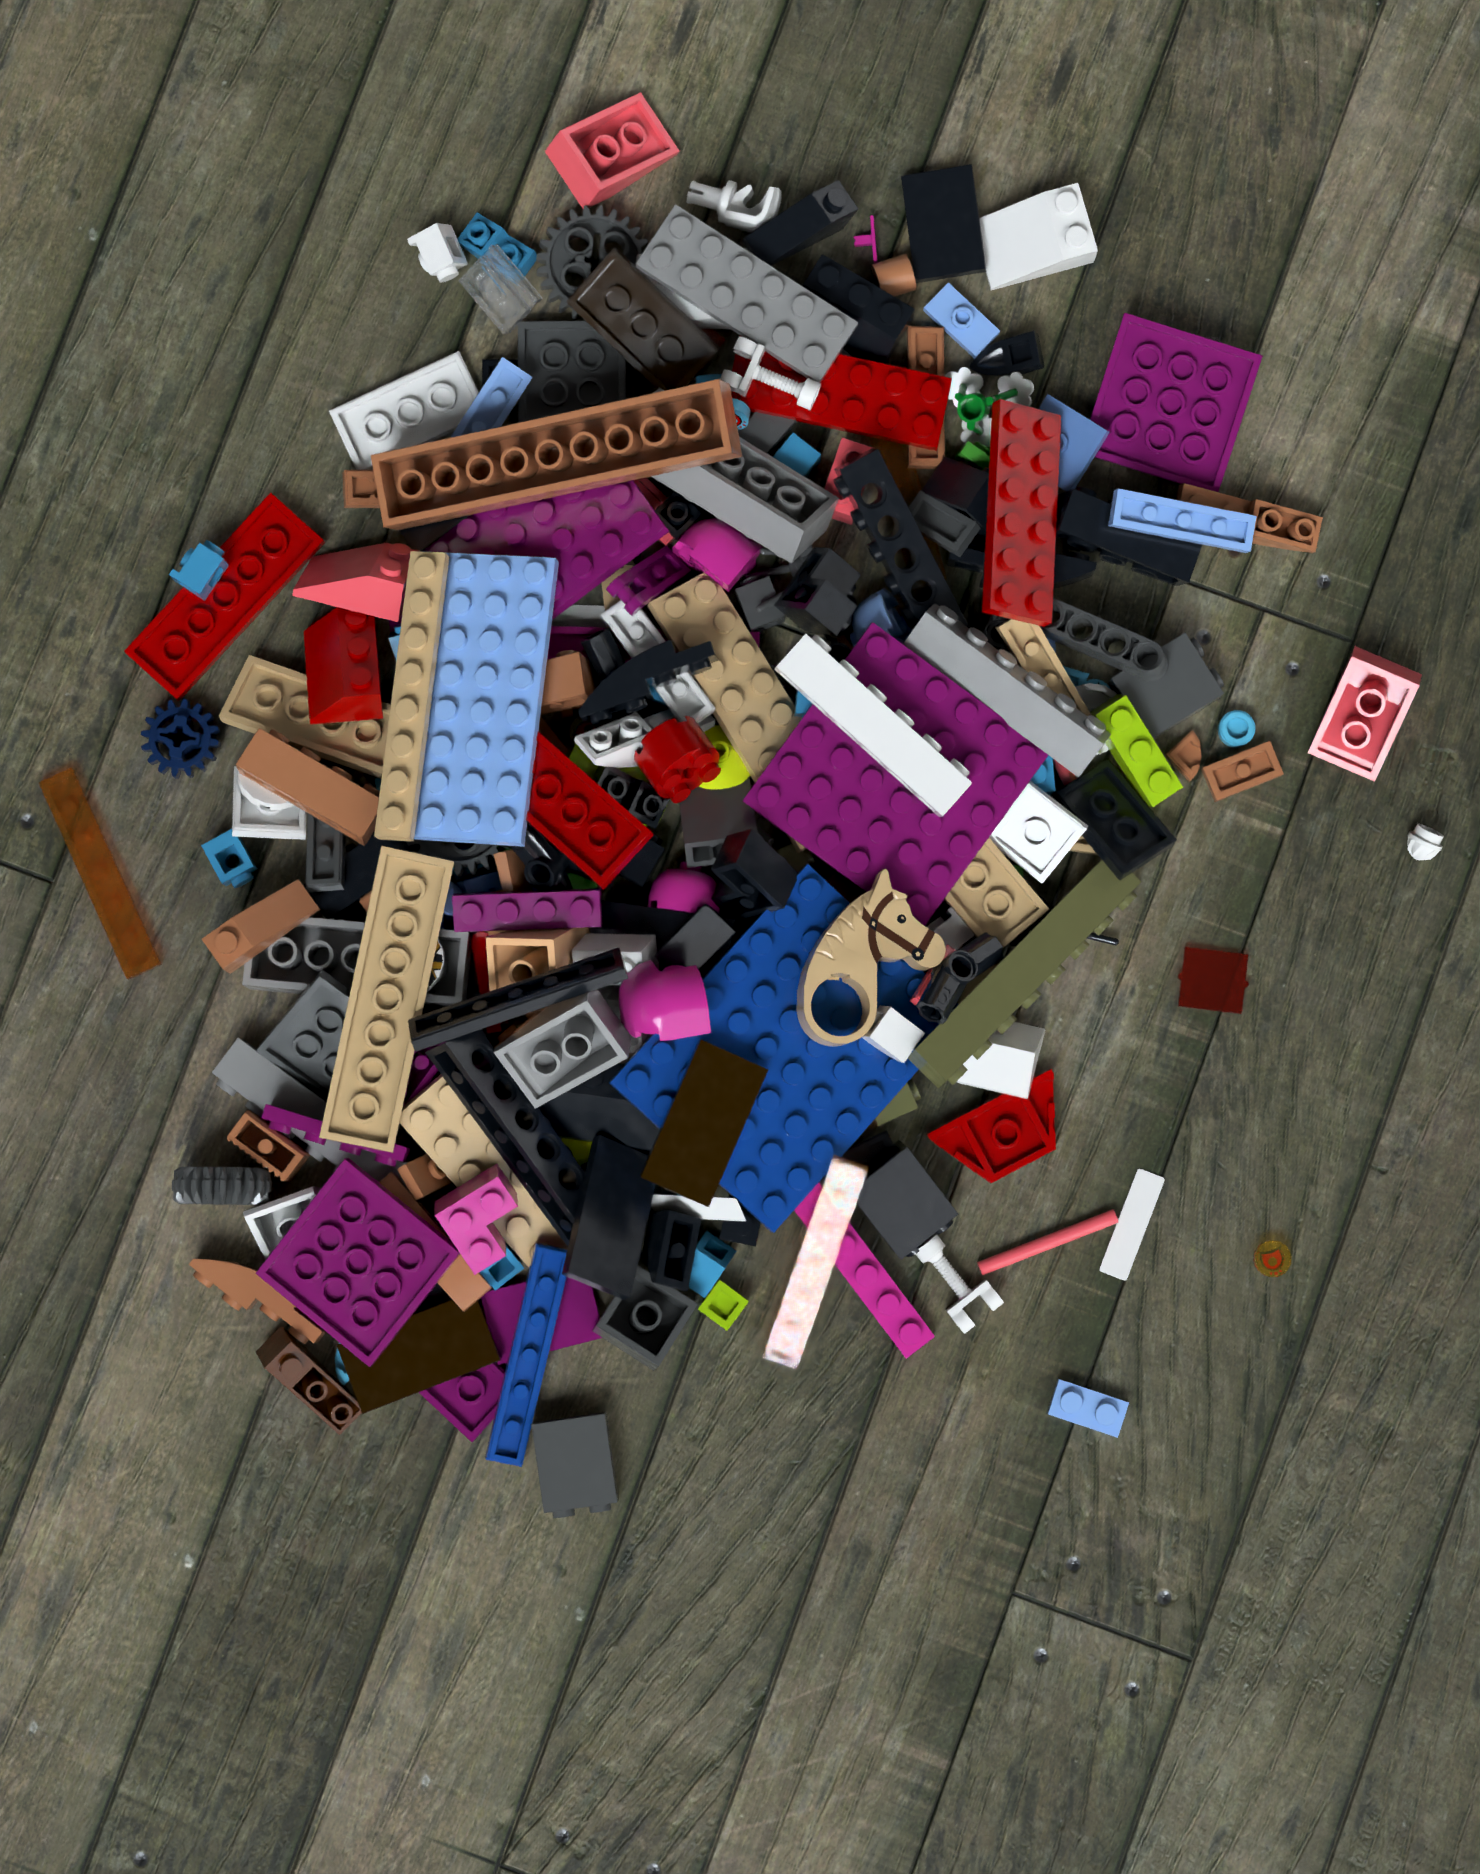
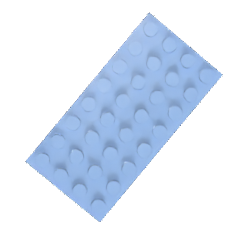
(487, 699)

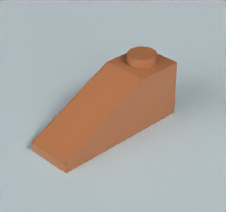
(260, 926)

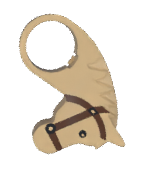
(865, 932)

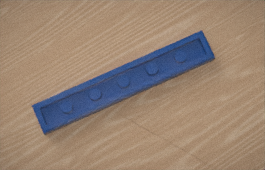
(527, 1356)

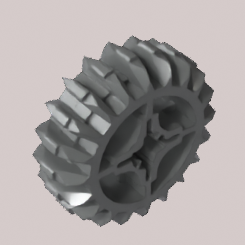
(222, 1185)

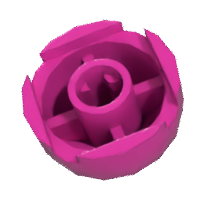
(683, 890)

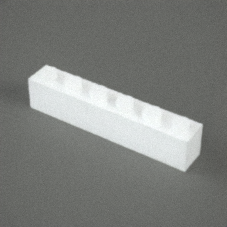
(873, 725)

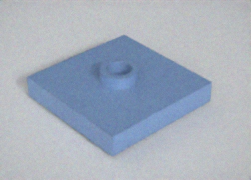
(1078, 442)

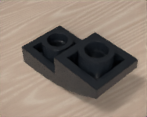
(679, 514)
(632, 794)

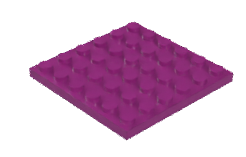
(866, 821)

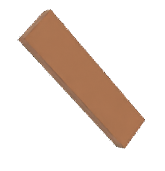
(926, 355)

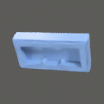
(961, 320)

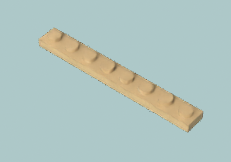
(411, 696)

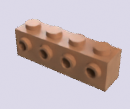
(310, 785)

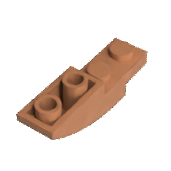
(1274, 524)
(245, 1288)

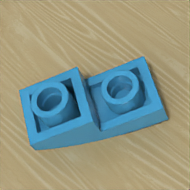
(483, 233)

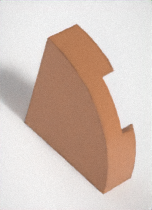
(1186, 756)

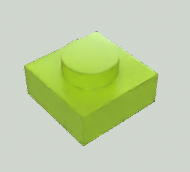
(723, 1305)

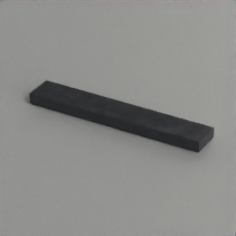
(517, 999)

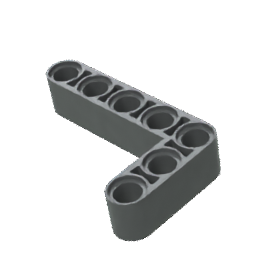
(1098, 643)

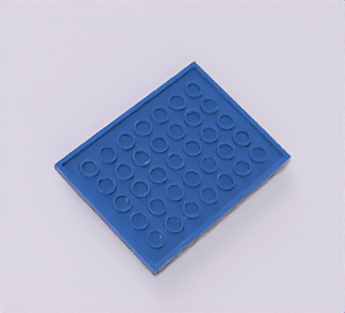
(813, 1093)

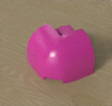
(717, 551)
(664, 1002)

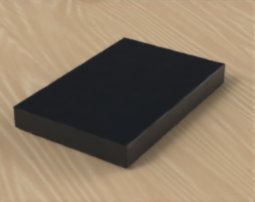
(943, 223)
(1118, 819)

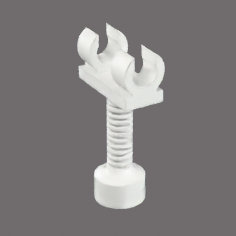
(804, 392)
(933, 1252)

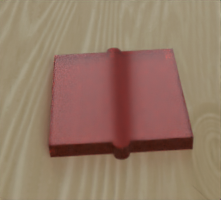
(1213, 980)

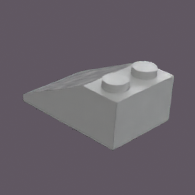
(564, 1047)

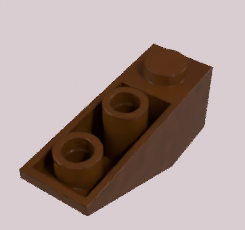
(308, 1380)

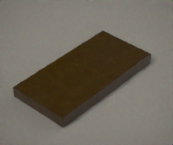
(642, 323)
(703, 1123)
(423, 1354)

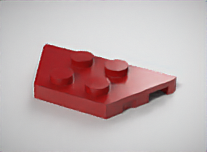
(1003, 1132)

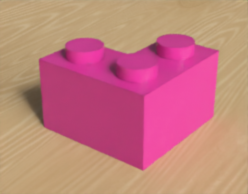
(469, 1217)

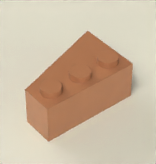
(567, 683)

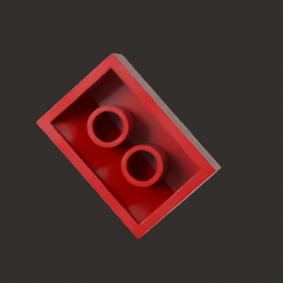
(343, 668)

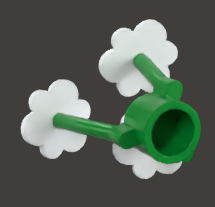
(975, 407)

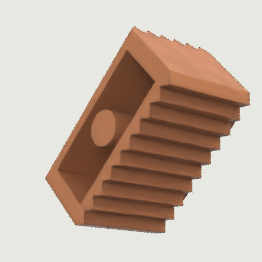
(268, 1146)

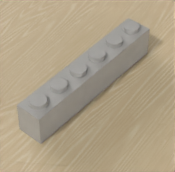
(1008, 689)
(265, 1083)

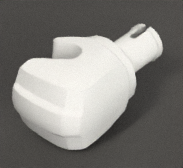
(731, 204)

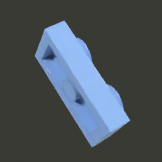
(1087, 1408)

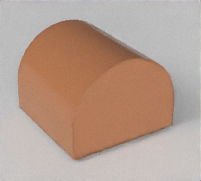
(895, 275)

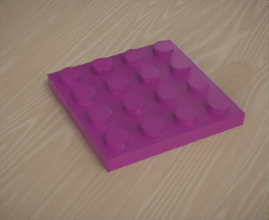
(1173, 402)
(358, 1262)

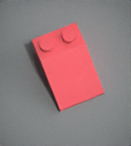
(610, 150)
(359, 580)
(1365, 713)

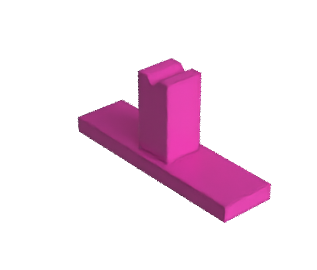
(868, 240)

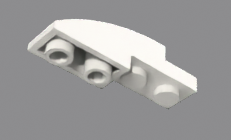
(617, 741)

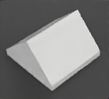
(1008, 1063)
(274, 1219)

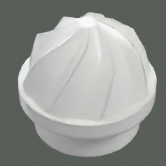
(1424, 842)

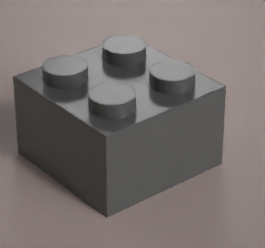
(646, 1321)

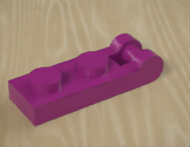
(648, 579)

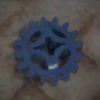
(179, 755)

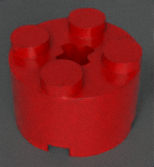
(677, 758)

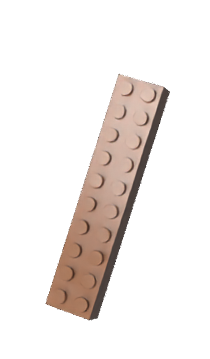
(557, 455)

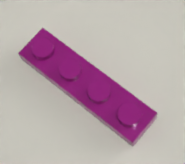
(527, 910)
(285, 1120)

